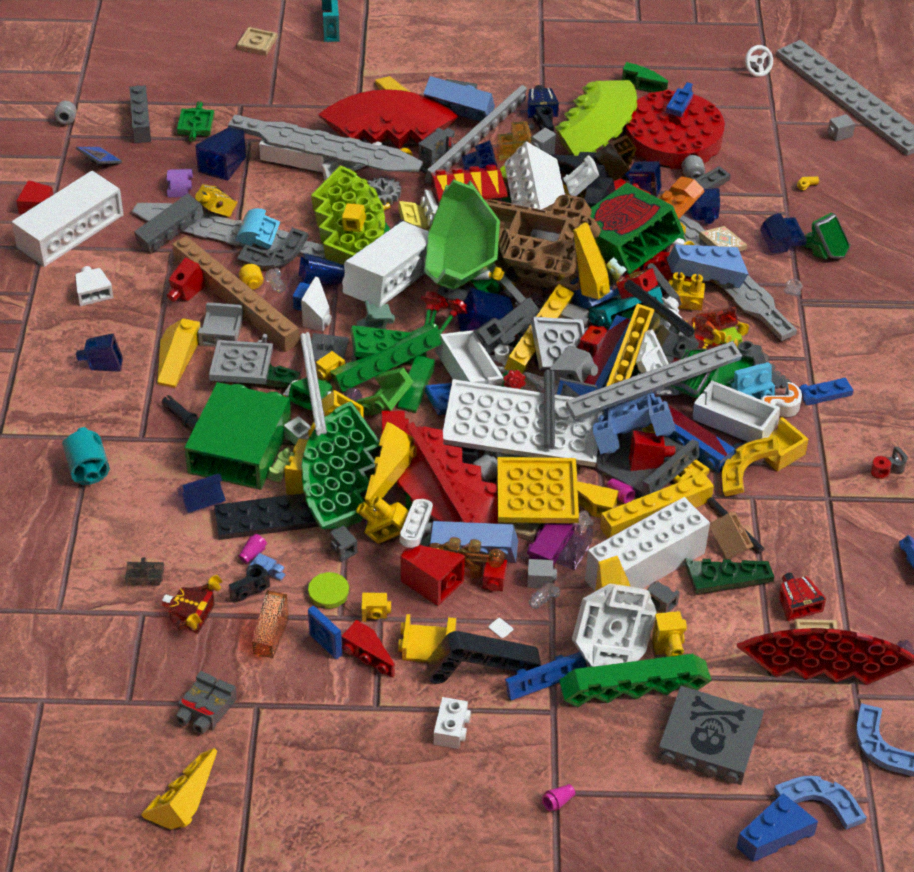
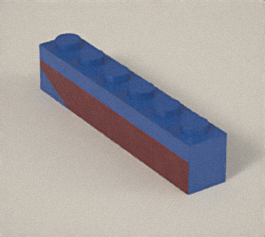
(608, 352)
(712, 450)

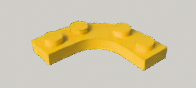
(746, 454)

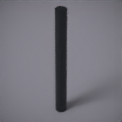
(721, 511)

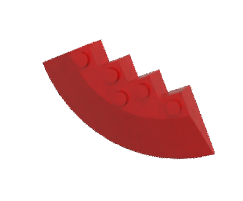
(388, 115)
(421, 483)
(829, 652)

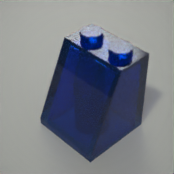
(221, 153)
(481, 308)

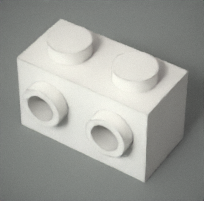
(451, 722)

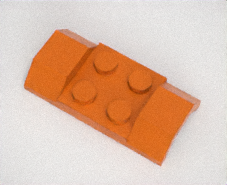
(682, 194)

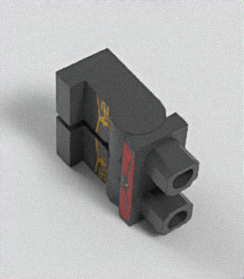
(435, 147)
(206, 702)

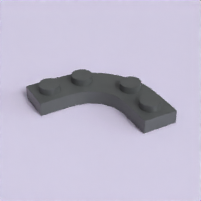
(277, 257)

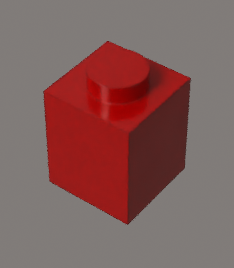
(494, 577)

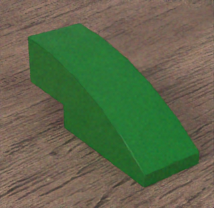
(644, 78)
(420, 373)

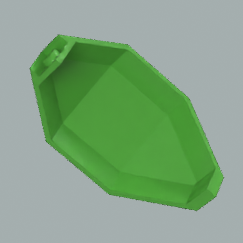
(461, 237)

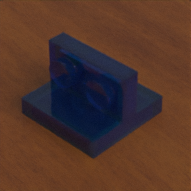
(202, 493)

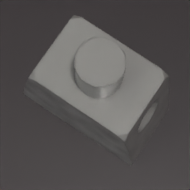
(574, 365)

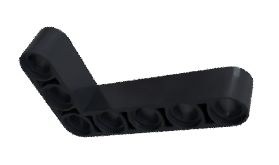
(480, 650)

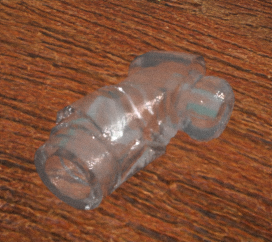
(276, 283)
(543, 595)

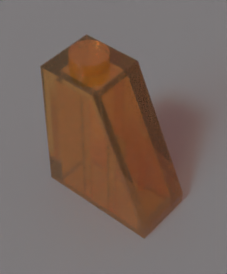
(270, 624)

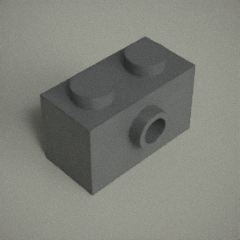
(675, 342)

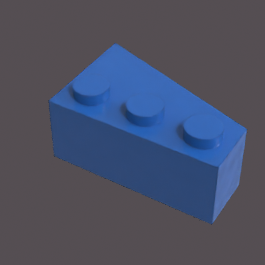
(776, 827)

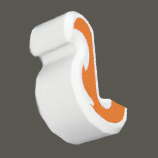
(789, 403)

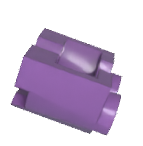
(179, 182)

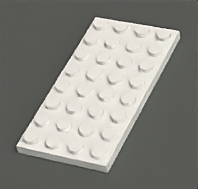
(514, 423)

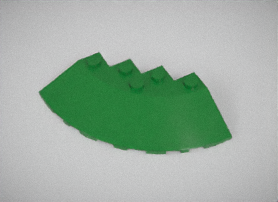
(339, 467)

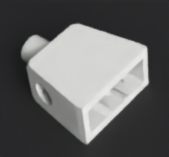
(93, 286)

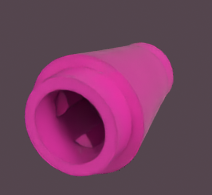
(625, 492)
(254, 546)
(557, 797)

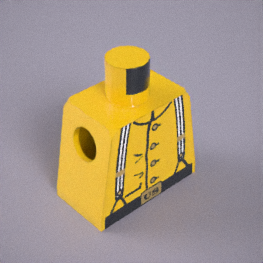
(211, 195)

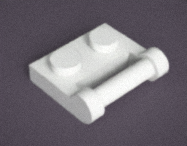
(581, 176)

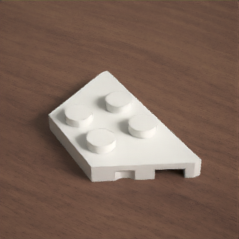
(652, 357)

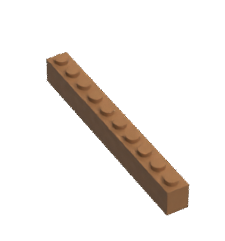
(235, 292)

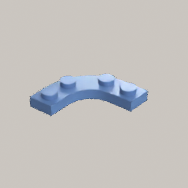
(876, 748)
(834, 795)

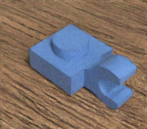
(274, 569)

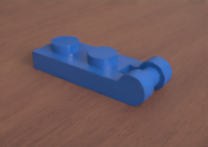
(826, 391)

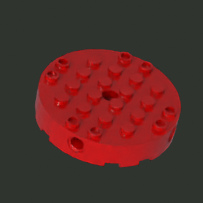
(672, 137)

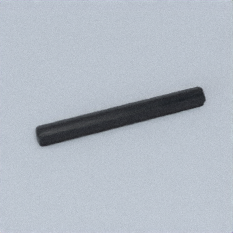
(659, 308)

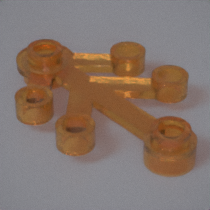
(495, 557)

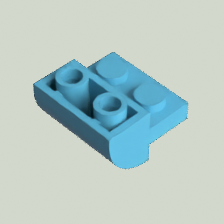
(257, 229)
(755, 381)

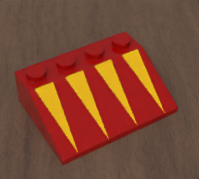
(486, 180)

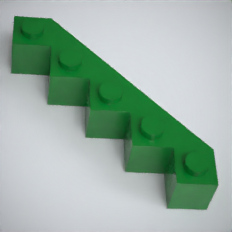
(634, 678)

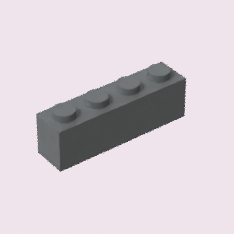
(140, 114)
(169, 223)

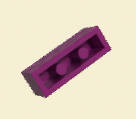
(551, 541)

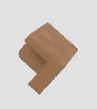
(730, 534)

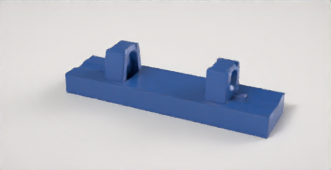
(543, 675)

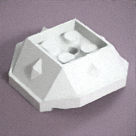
(614, 625)

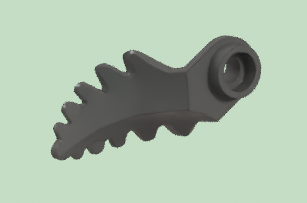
(755, 352)

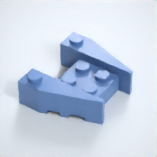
(630, 415)

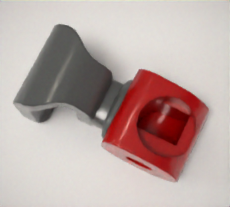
(881, 465)

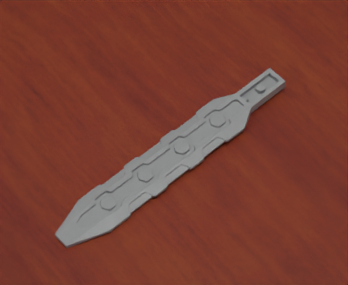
(323, 143)
(222, 229)
(750, 295)

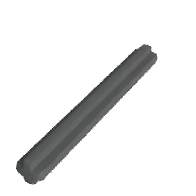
(549, 409)

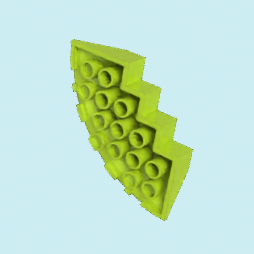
(597, 115)
(329, 205)

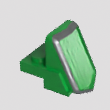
(827, 238)
(696, 385)

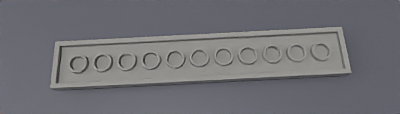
(850, 95)

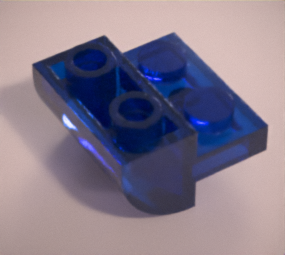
(481, 157)
(782, 233)

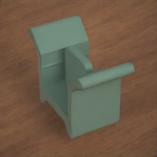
(377, 316)

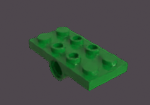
(370, 341)

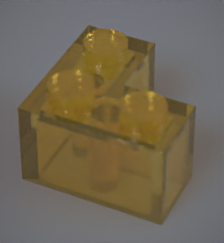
(509, 143)

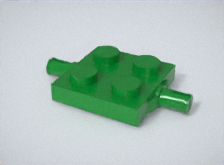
(195, 122)

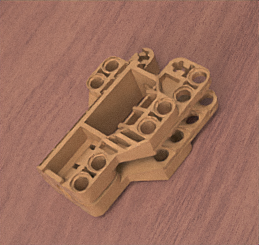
(522, 250)

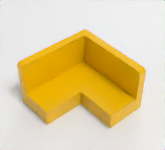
(791, 445)

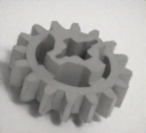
(386, 189)

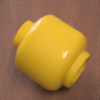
(251, 276)

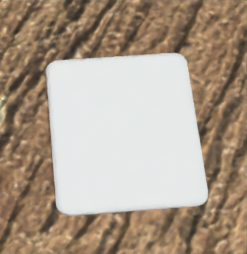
(500, 627)

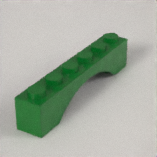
(361, 370)

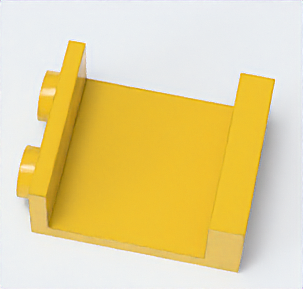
(422, 640)

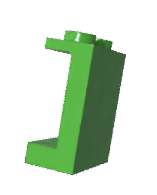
(393, 387)

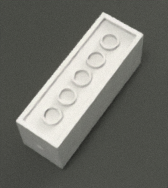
(534, 181)
(67, 218)
(386, 265)
(654, 545)

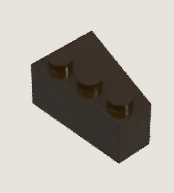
(617, 157)

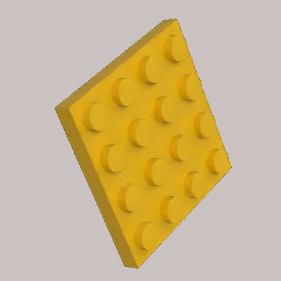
(537, 490)

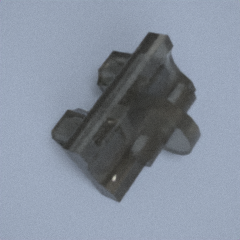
(144, 572)

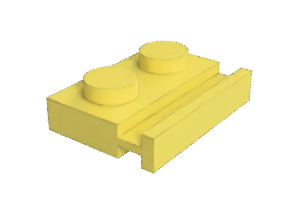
(413, 214)

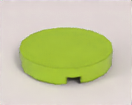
(328, 590)

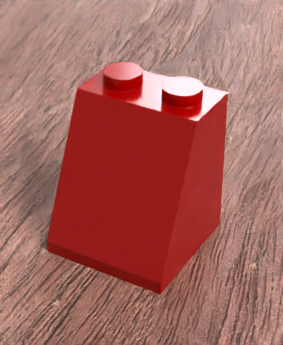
(432, 572)

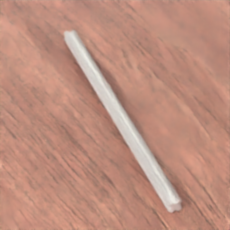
(316, 402)

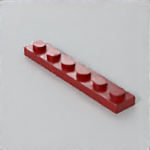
(437, 467)

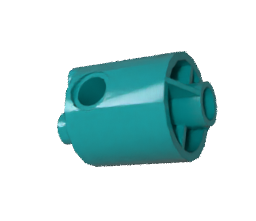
(86, 456)

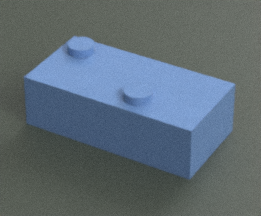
(460, 99)

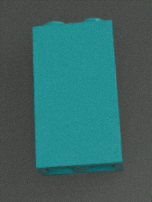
(330, 21)
(601, 313)

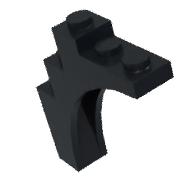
(599, 188)

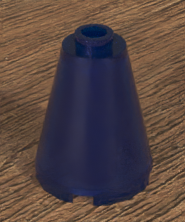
(326, 270)

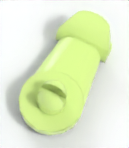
(277, 472)

